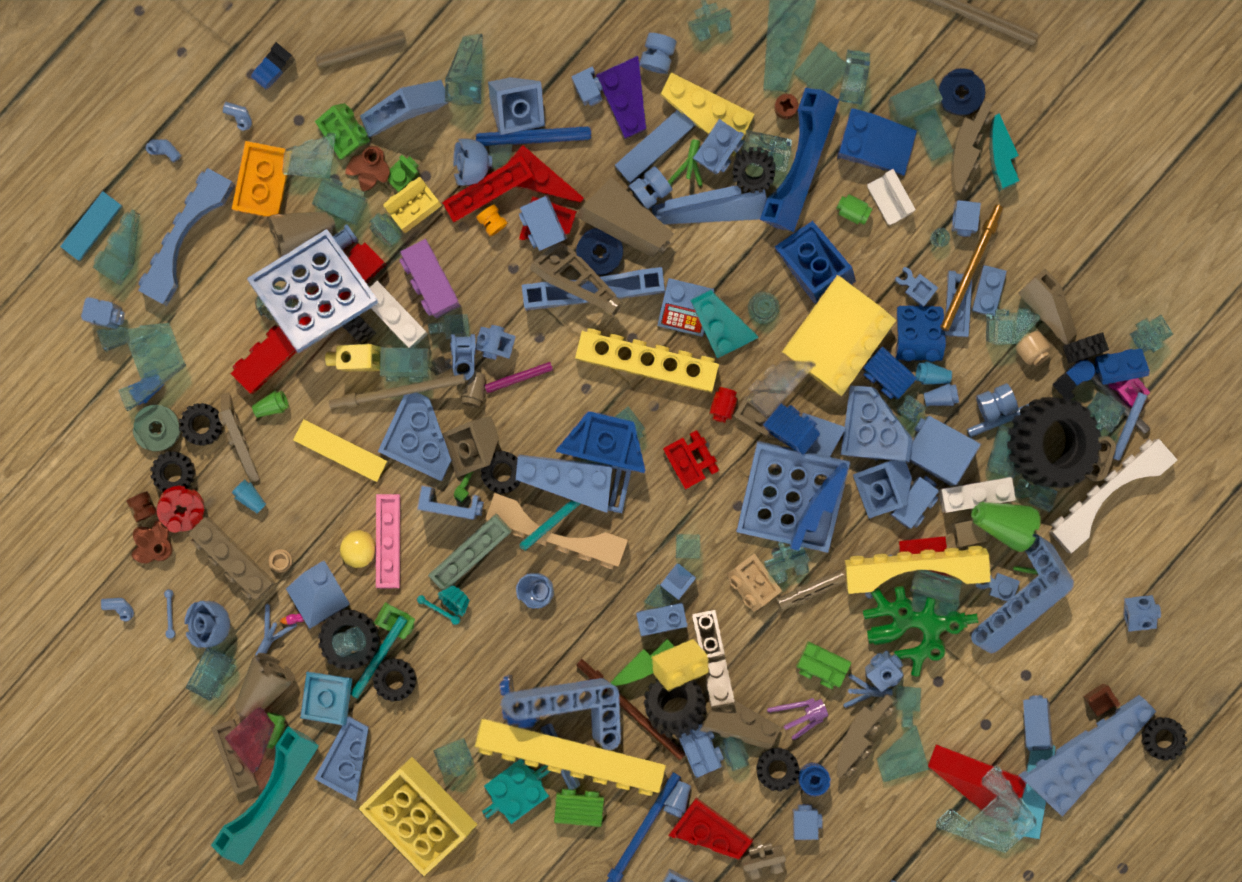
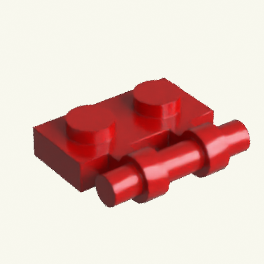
(685, 464)

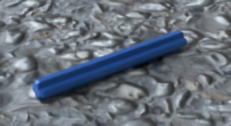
(535, 136)

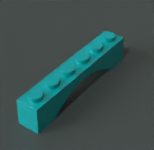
(240, 835)

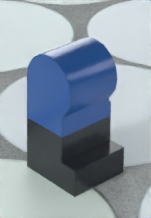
(272, 66)
(1079, 372)

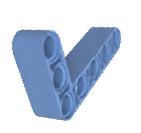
(1031, 602)
(571, 702)

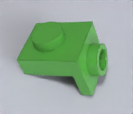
(388, 616)

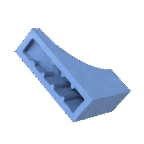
(403, 105)

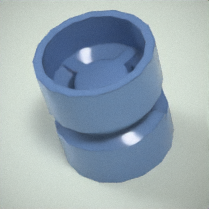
(659, 49)
(656, 182)
(996, 403)

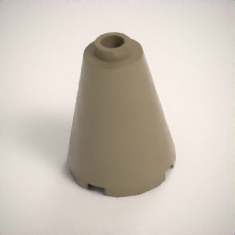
(297, 228)
(262, 684)

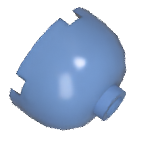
(471, 161)
(207, 624)

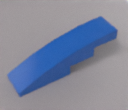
(823, 500)

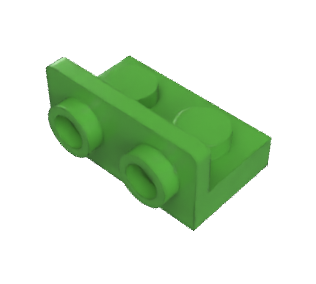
(348, 132)

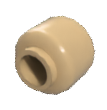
(1033, 348)

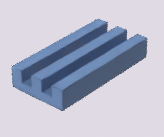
(611, 506)

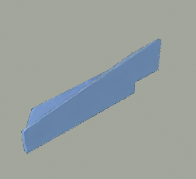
(712, 206)

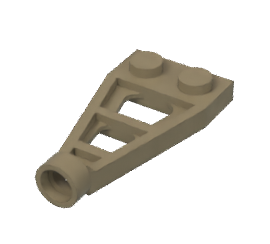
(557, 259)

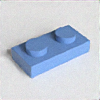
(988, 290)

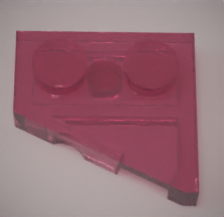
(252, 738)

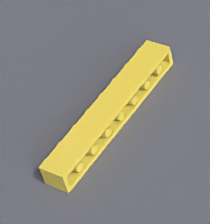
(570, 756)

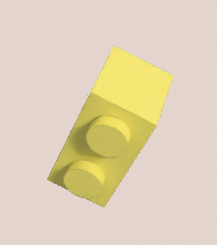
(680, 664)

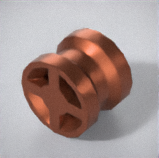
(784, 110)

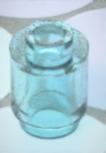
(385, 229)
(734, 753)

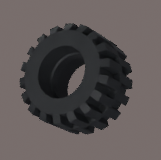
(349, 618)
(680, 721)

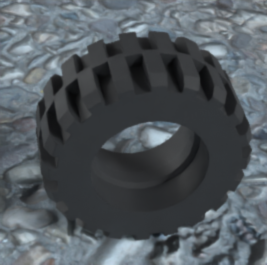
(1080, 445)

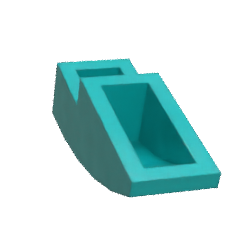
(1001, 154)

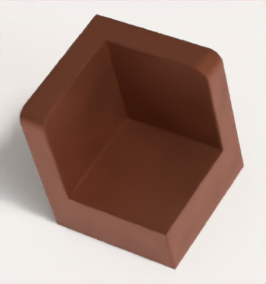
(1101, 699)

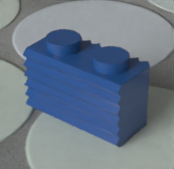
(888, 374)
(792, 428)

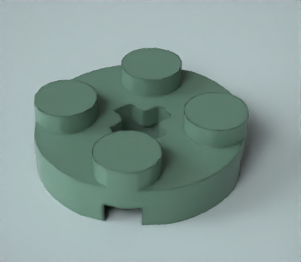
(143, 427)

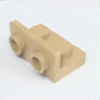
(753, 583)

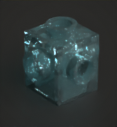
(1151, 334)
(1106, 411)
(454, 758)

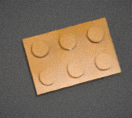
(260, 180)

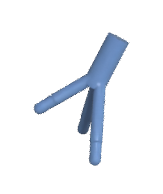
(268, 632)
(868, 691)

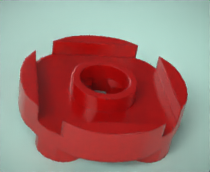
(186, 498)

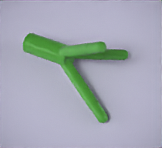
(691, 163)

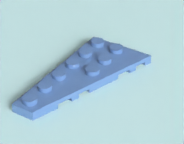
(1082, 759)

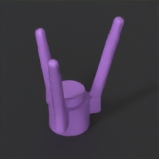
(814, 712)

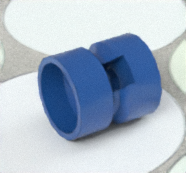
(814, 779)

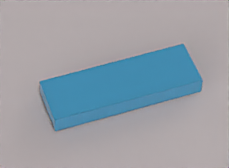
(91, 226)

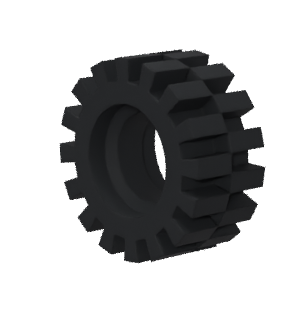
(754, 157)
(359, 330)
(1085, 347)
(187, 424)
(172, 458)
(489, 479)
(380, 680)
(1171, 751)
(777, 783)

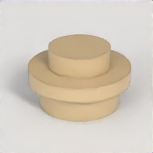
(280, 560)

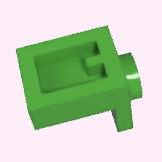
(403, 173)

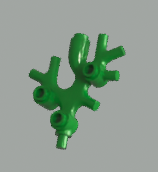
(925, 620)

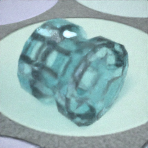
(910, 409)

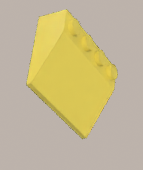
(839, 335)
(418, 816)

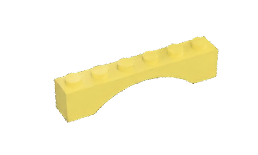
(868, 573)

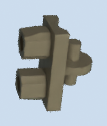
(761, 857)

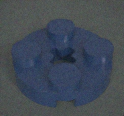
(970, 102)
(610, 259)

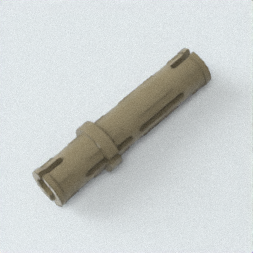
(811, 590)

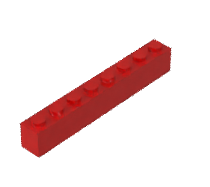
(276, 349)

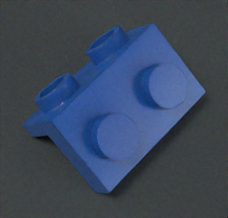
(1121, 366)

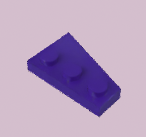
(624, 95)

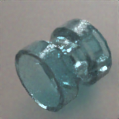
(350, 641)

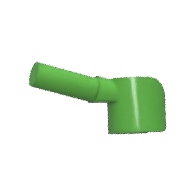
(460, 493)

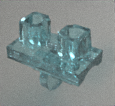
(720, 18)
(785, 559)

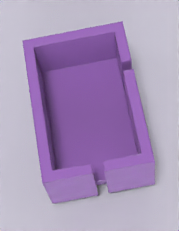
(429, 279)

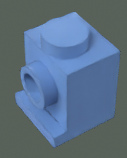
(588, 87)

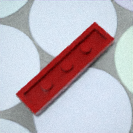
(488, 188)

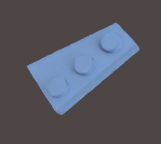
(344, 761)

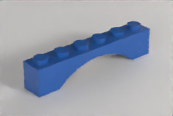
(815, 118)

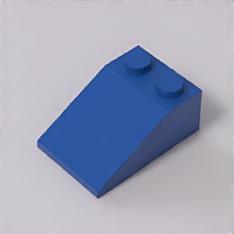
(876, 142)
(814, 260)

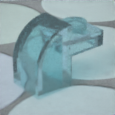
(854, 77)

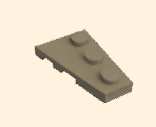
(741, 723)

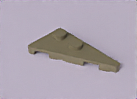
(236, 436)

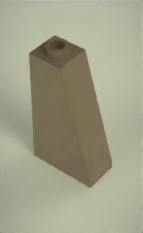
(625, 218)

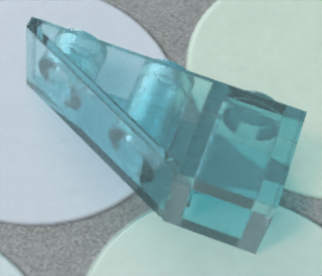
(465, 73)
(119, 254)

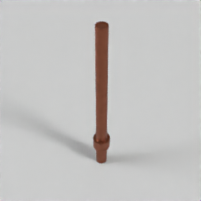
(634, 712)

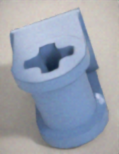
(463, 352)

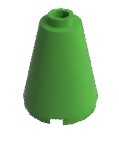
(1008, 523)

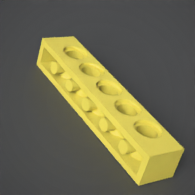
(587, 353)

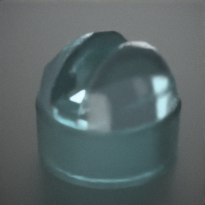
(943, 237)

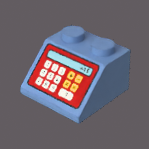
(677, 308)

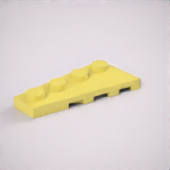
(703, 106)

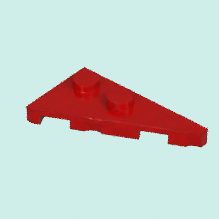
(545, 179)

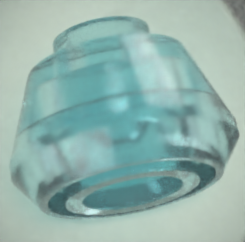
(770, 312)

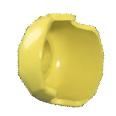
(357, 549)

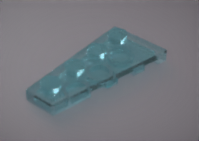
(785, 35)

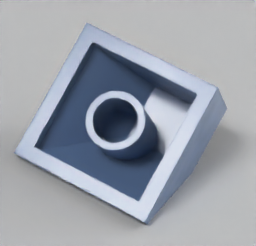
(516, 104)
(884, 487)
(317, 595)

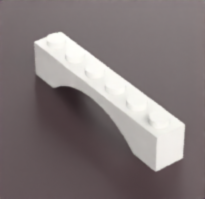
(1076, 527)

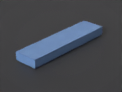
(654, 145)

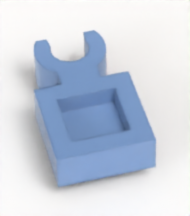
(919, 288)
(1001, 587)

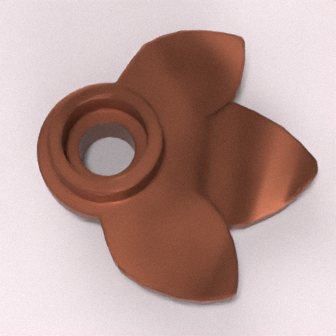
(368, 171)
(148, 542)

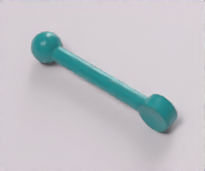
(454, 619)

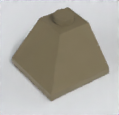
(471, 445)

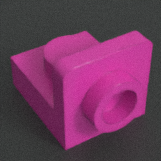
(1129, 389)

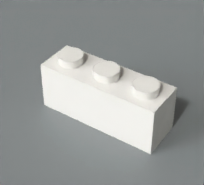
(397, 317)
(971, 495)

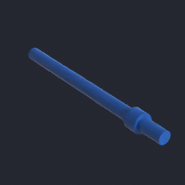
(615, 874)

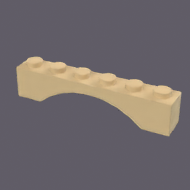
(602, 547)

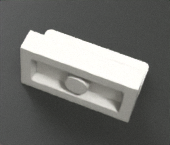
(891, 197)

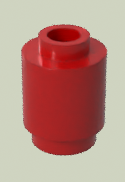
(723, 404)

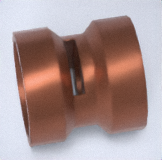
(141, 506)

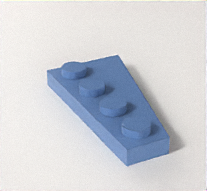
(574, 480)

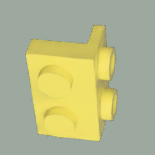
(412, 205)

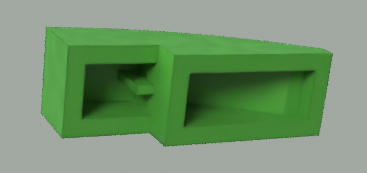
(640, 666)

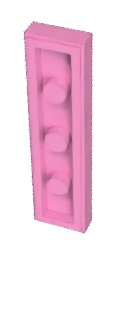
(387, 540)

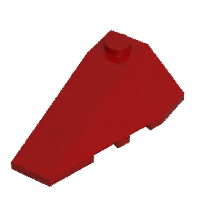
(967, 773)

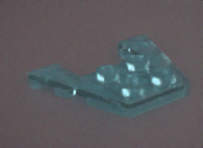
(154, 355)
(999, 823)

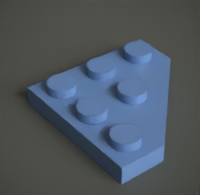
(873, 428)
(417, 437)

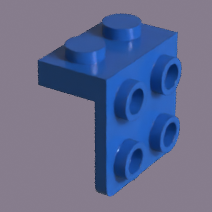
(920, 333)
(506, 687)

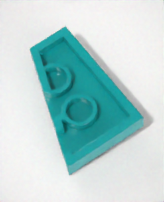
(721, 325)

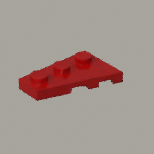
(709, 829)

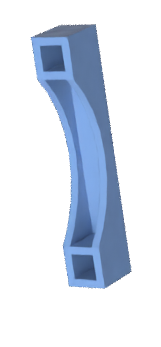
(162, 277)
(624, 285)

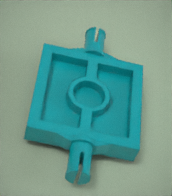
(516, 791)

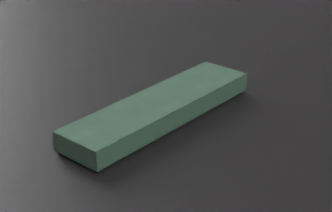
(470, 552)

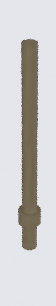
(354, 399)

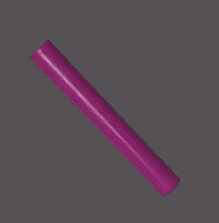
(518, 377)

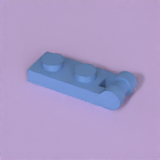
(960, 324)

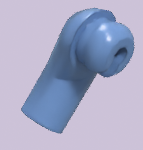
(163, 146)

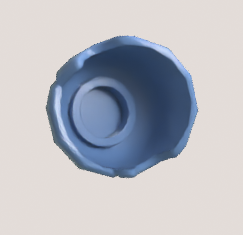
(535, 590)

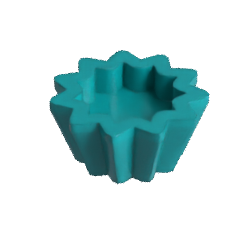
(454, 600)

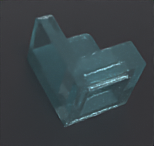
(687, 546)

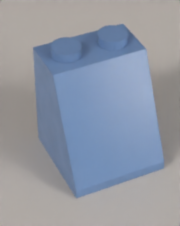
(941, 450)

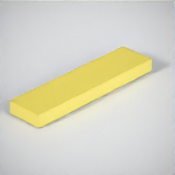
(340, 450)

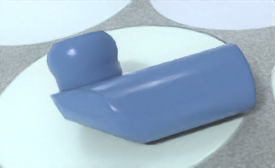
(240, 113)
(120, 605)

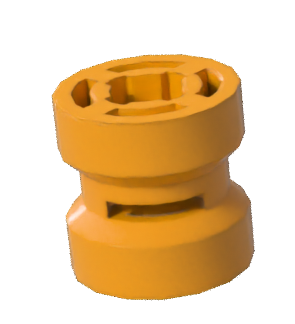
(492, 220)

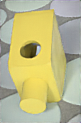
(362, 357)

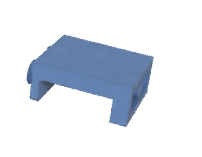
(426, 504)

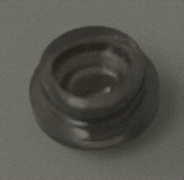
(440, 365)

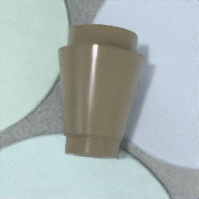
(474, 391)

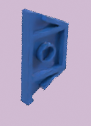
(605, 441)

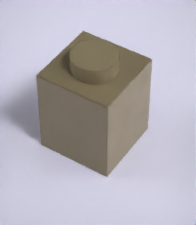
(968, 533)

